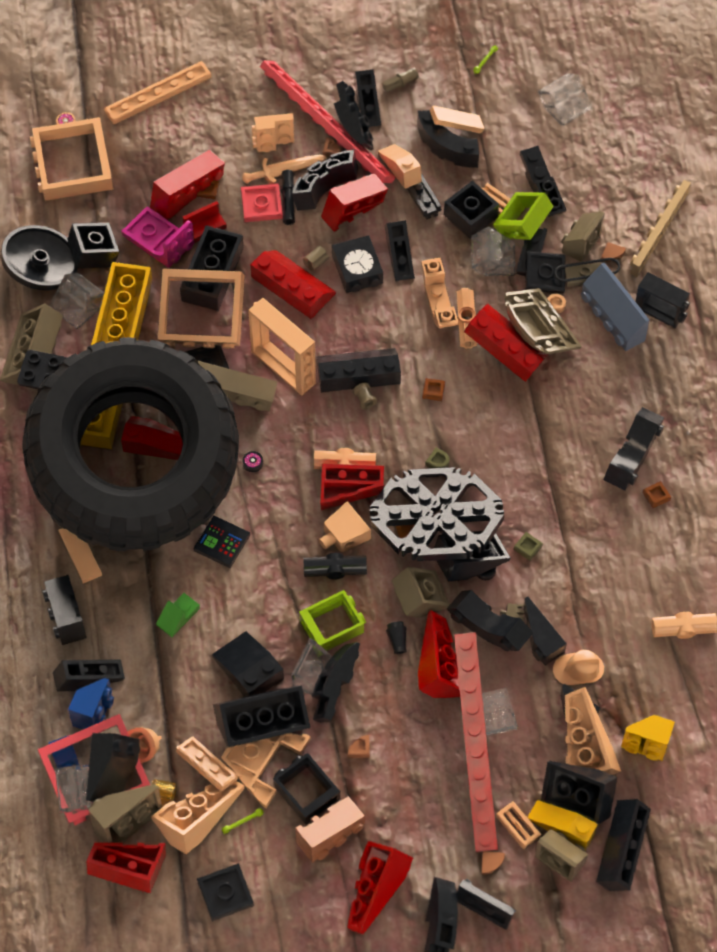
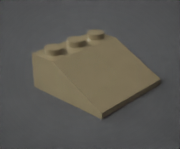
(124, 813)

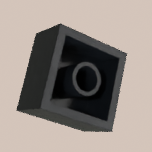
(471, 209)
(92, 245)

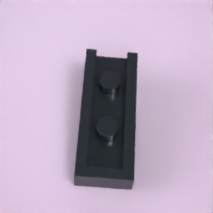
(425, 199)
(534, 245)
(484, 904)

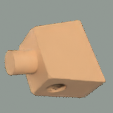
(345, 529)

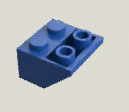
(91, 704)

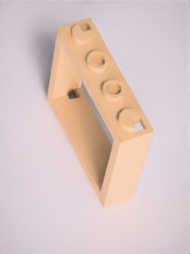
(77, 186)
(202, 276)
(297, 374)

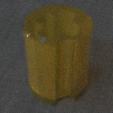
(166, 789)

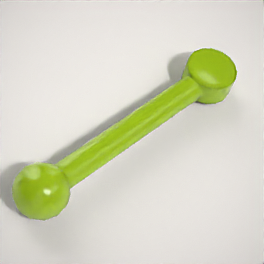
(477, 69)
(258, 812)

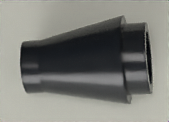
(397, 635)

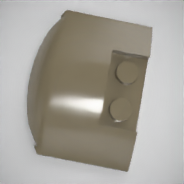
(539, 322)

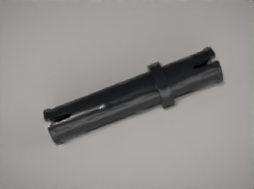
(288, 201)

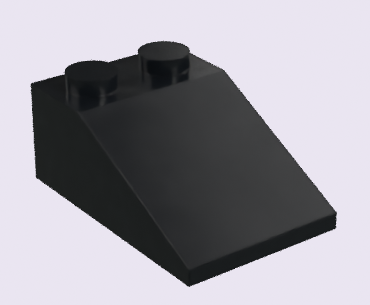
(464, 569)
(249, 665)
(110, 764)
(579, 790)

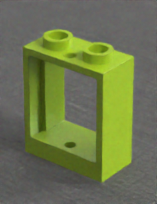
(526, 228)
(307, 615)

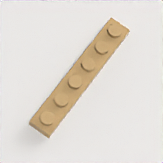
(662, 223)

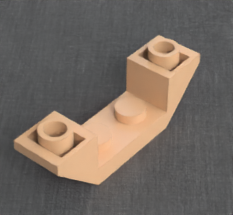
(437, 295)

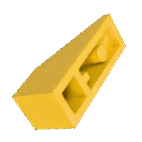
(573, 825)

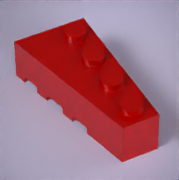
(182, 185)

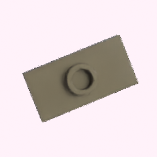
(579, 271)

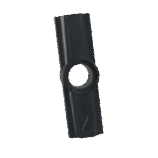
(335, 566)

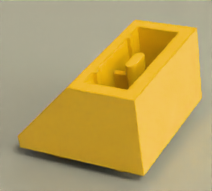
(648, 737)

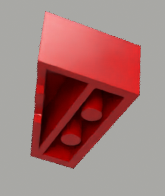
(351, 199)
(349, 483)
(127, 864)

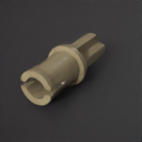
(400, 80)

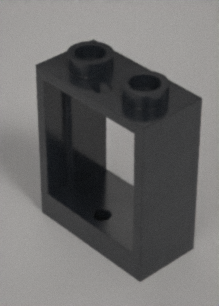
(662, 300)
(320, 804)

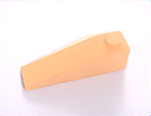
(586, 736)
(191, 820)

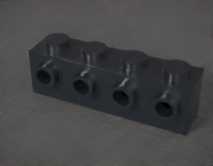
(623, 845)

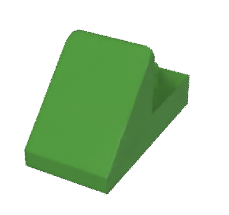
(177, 614)

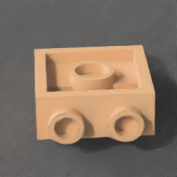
(272, 131)

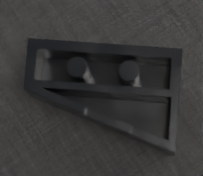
(64, 610)

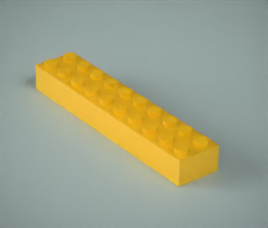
(118, 318)

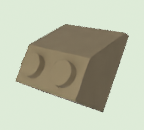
(583, 235)
(419, 592)
(560, 854)

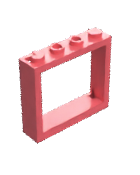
(79, 817)

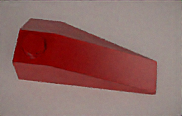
(151, 438)
(438, 661)
(381, 875)

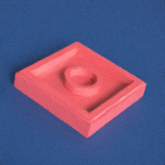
(261, 202)

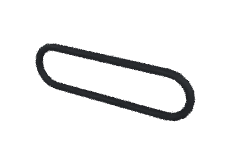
(582, 263)

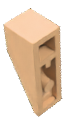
(402, 165)

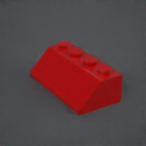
(291, 282)
(503, 342)

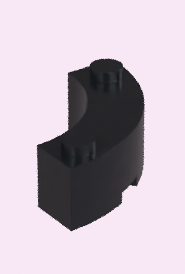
(445, 144)
(322, 177)
(628, 460)
(475, 614)

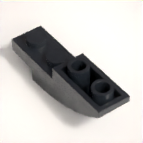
(352, 120)
(540, 178)
(335, 673)
(442, 916)

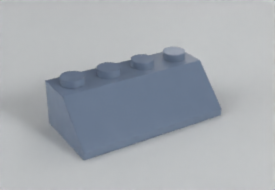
(615, 308)

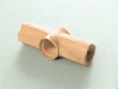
(465, 308)
(343, 456)
(684, 625)

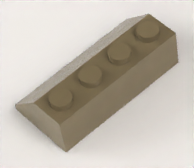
(35, 331)

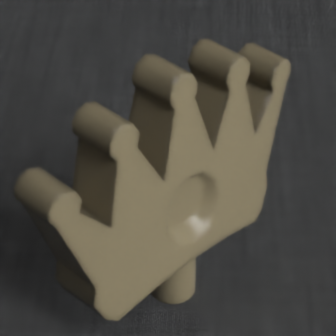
(513, 610)

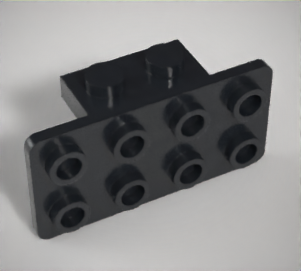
(37, 367)

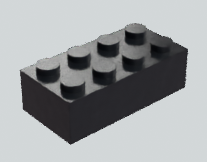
(216, 252)

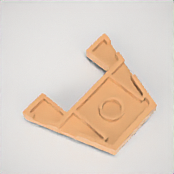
(252, 758)

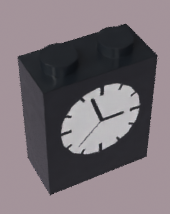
(357, 264)

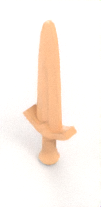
(275, 170)

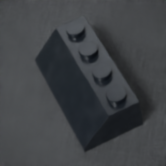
(351, 369)
(262, 715)

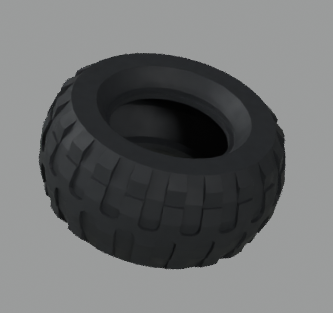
(114, 376)

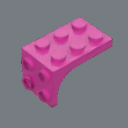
(159, 236)

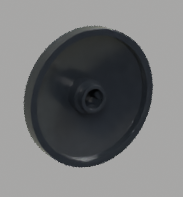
(37, 257)

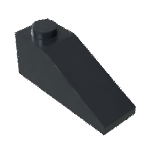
(367, 96)
(399, 250)
(545, 640)
(76, 674)

